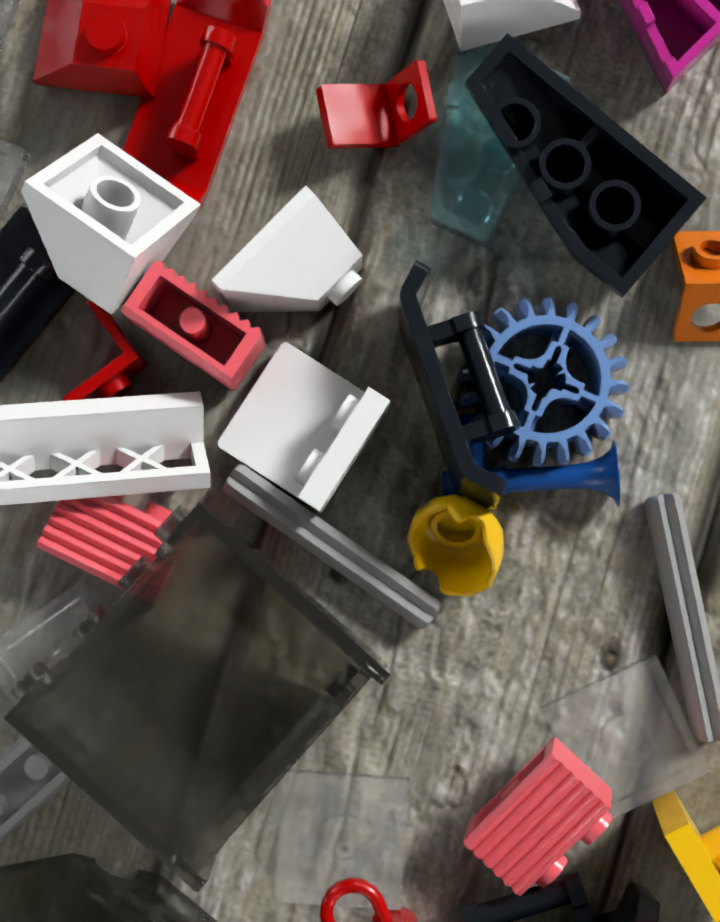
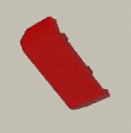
(198, 90)

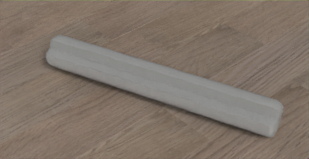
(331, 546)
(685, 614)

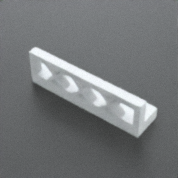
(88, 433)

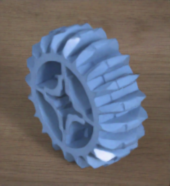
(568, 390)

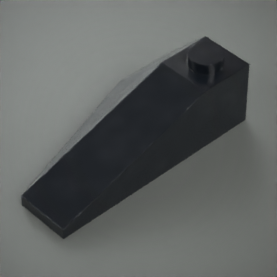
(589, 175)

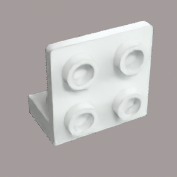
(303, 426)

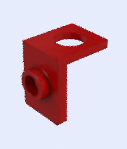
(375, 112)
(115, 377)

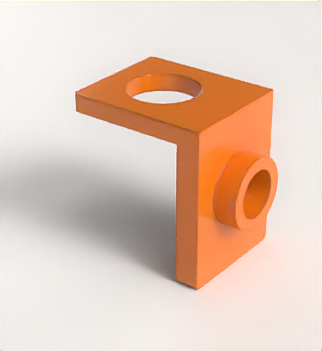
(699, 272)

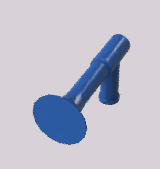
(597, 475)

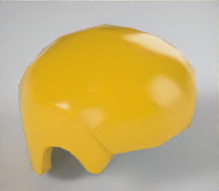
(457, 544)

